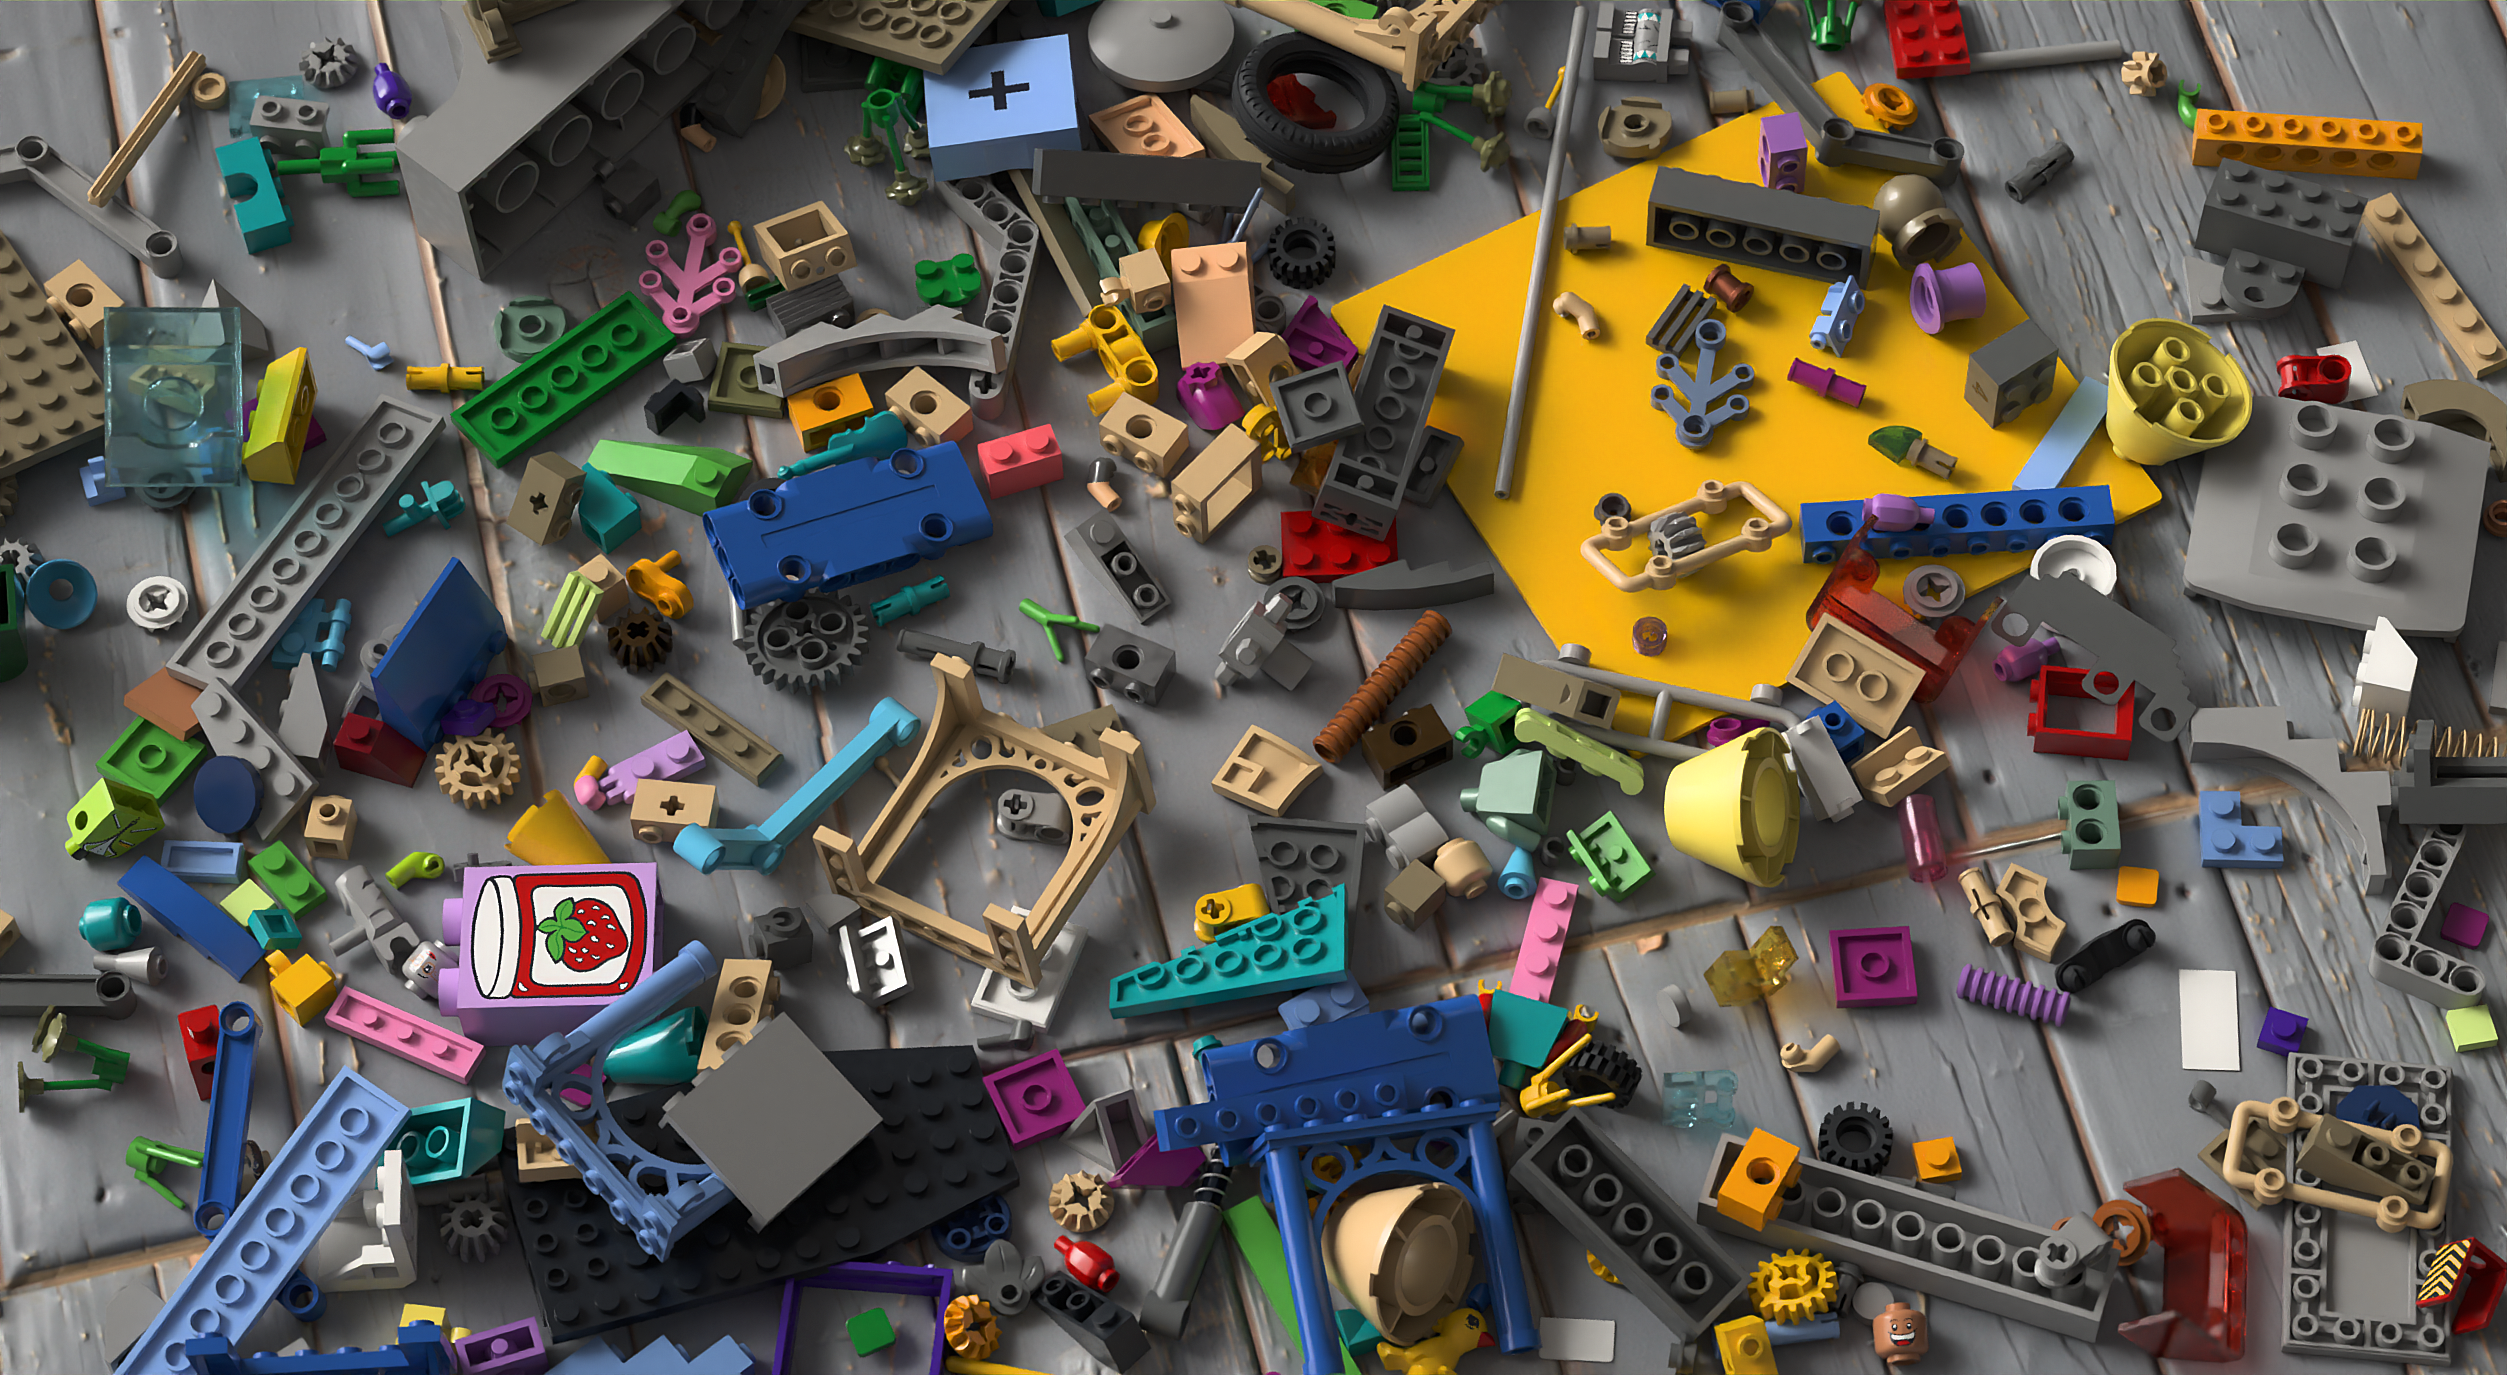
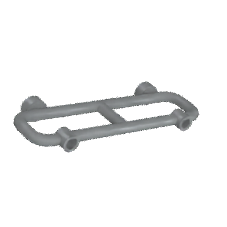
(1575, 660)

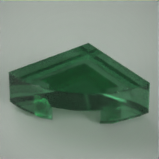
(1894, 441)

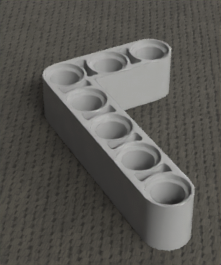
(2415, 913)

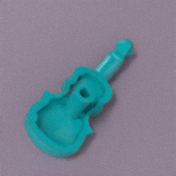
(877, 438)

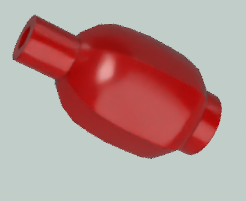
(1088, 1263)

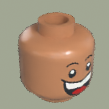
(1900, 1335)

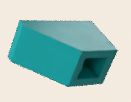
(606, 512)

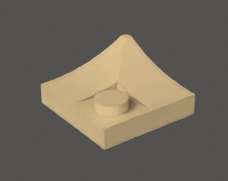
(1266, 772)

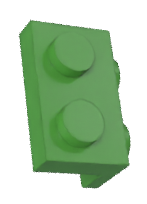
(1611, 857)

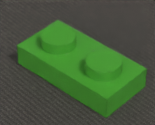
(287, 880)

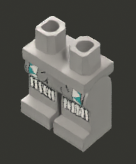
(1639, 44)

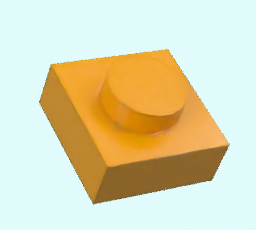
(1937, 1160)

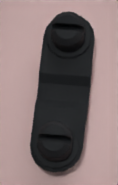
(2104, 954)

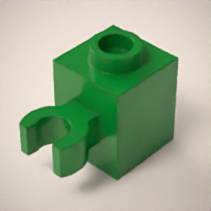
(1491, 725)

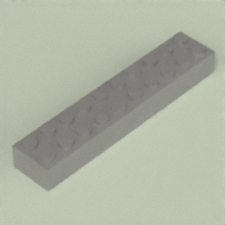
(1918, 1243)

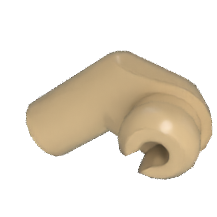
(1583, 311)
(1802, 1060)

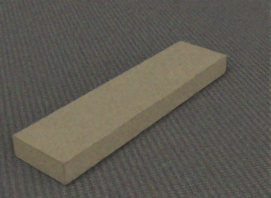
(712, 729)

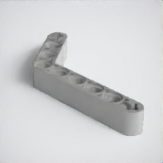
(1020, 253)

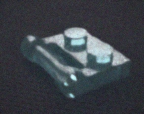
(244, 95)
(1685, 1098)

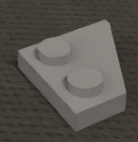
(2204, 295)

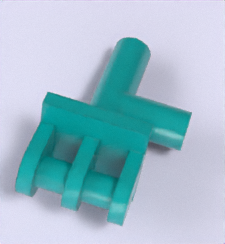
(443, 502)

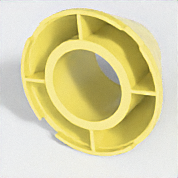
(1737, 807)

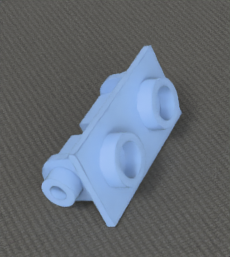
(1844, 305)

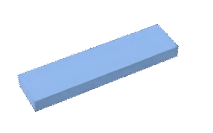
(2066, 438)

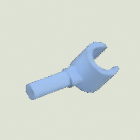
(377, 356)

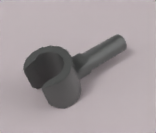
(1020, 1038)
(2201, 1099)

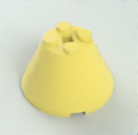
(2172, 393)

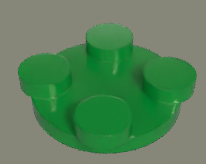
(948, 281)

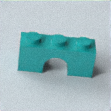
(262, 217)

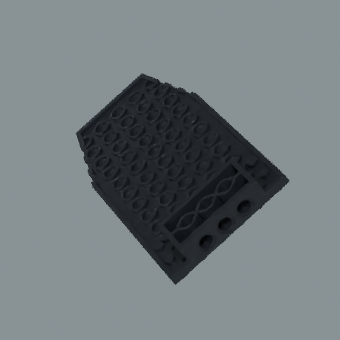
(915, 1170)

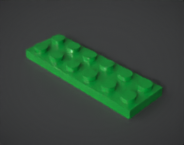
(563, 379)

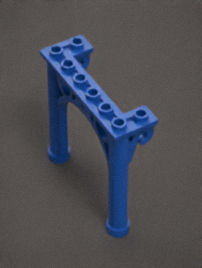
(1476, 1155)

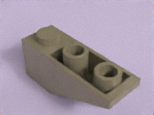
(1556, 691)
(2362, 1162)

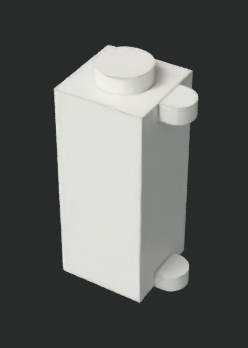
(1820, 771)

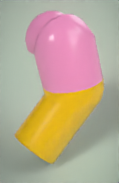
(586, 784)

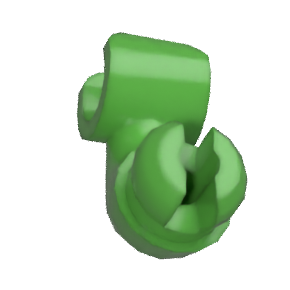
(2185, 104)
(668, 222)

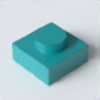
(274, 929)

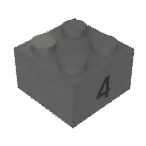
(2011, 373)

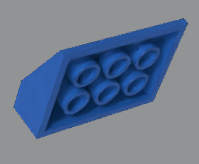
(438, 656)

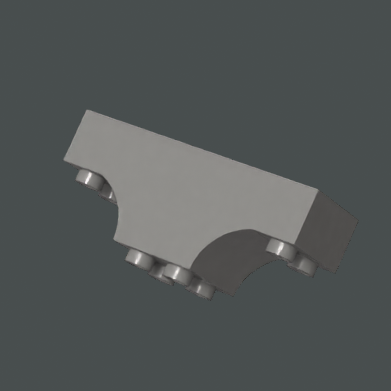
(534, 124)

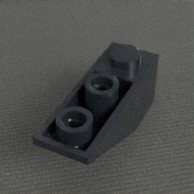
(1093, 1321)

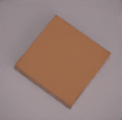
(166, 704)

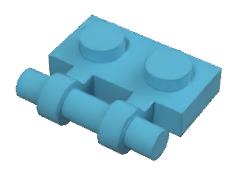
(305, 633)

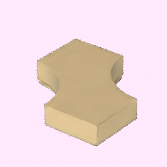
(2037, 927)

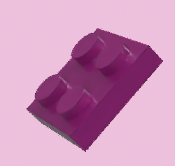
(1872, 967)
(1035, 1099)

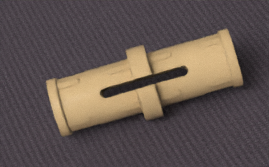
(1986, 907)

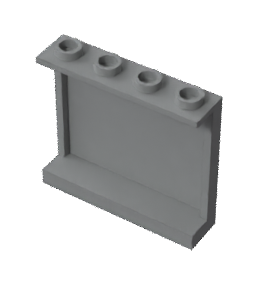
(771, 1118)

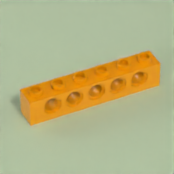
(2308, 143)

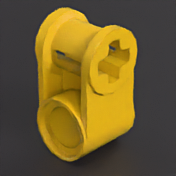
(1228, 910)

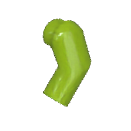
(416, 865)

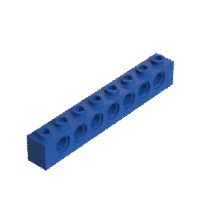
(1973, 513)

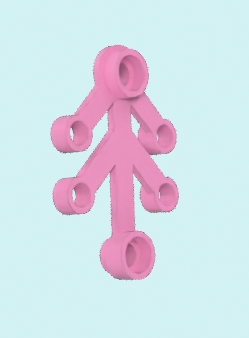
(691, 279)

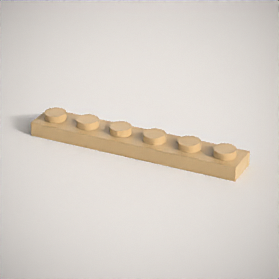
(2434, 286)

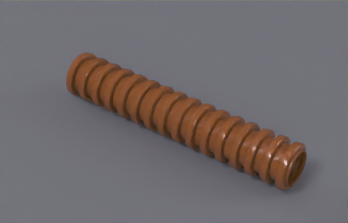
(1382, 687)

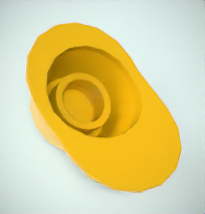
(1165, 236)

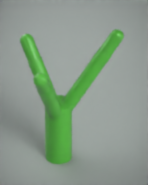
(1049, 619)

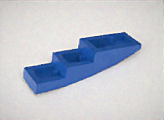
(192, 917)

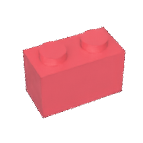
(1020, 461)

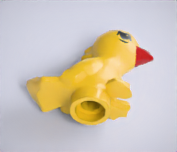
(1460, 1333)

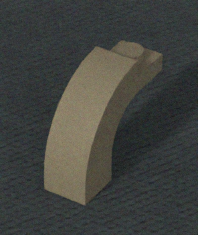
(2461, 409)

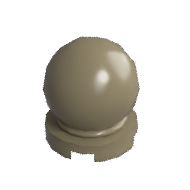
(1916, 220)

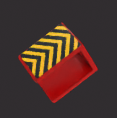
(2482, 1292)

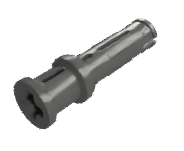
(981, 659)

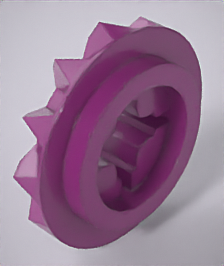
(514, 691)

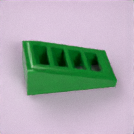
(1410, 131)

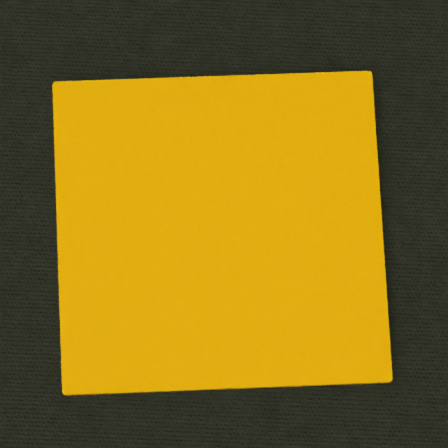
(1597, 434)

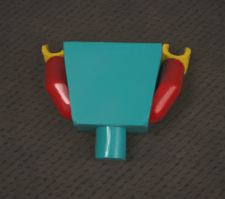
(1528, 1032)

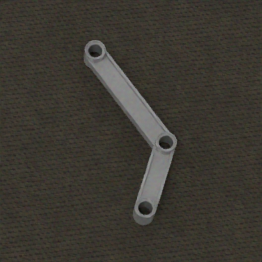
(41, 164)

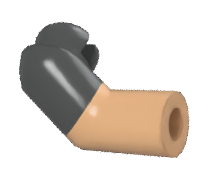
(1098, 483)

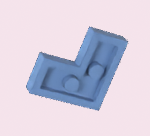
(2229, 843)

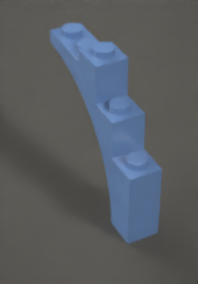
(658, 1359)

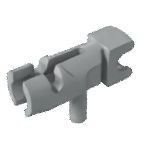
(374, 919)

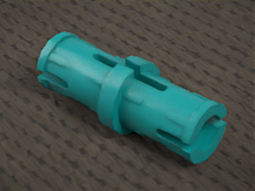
(909, 600)

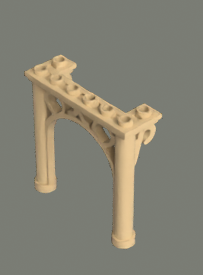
(1397, 41)

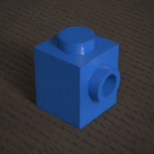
(1842, 729)

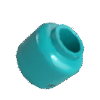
(110, 924)

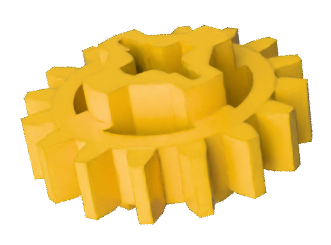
(1793, 1286)

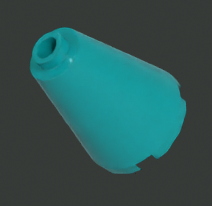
(661, 1051)

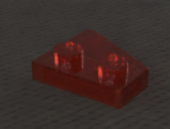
(1298, 103)

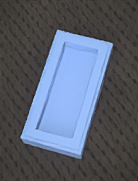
(204, 861)

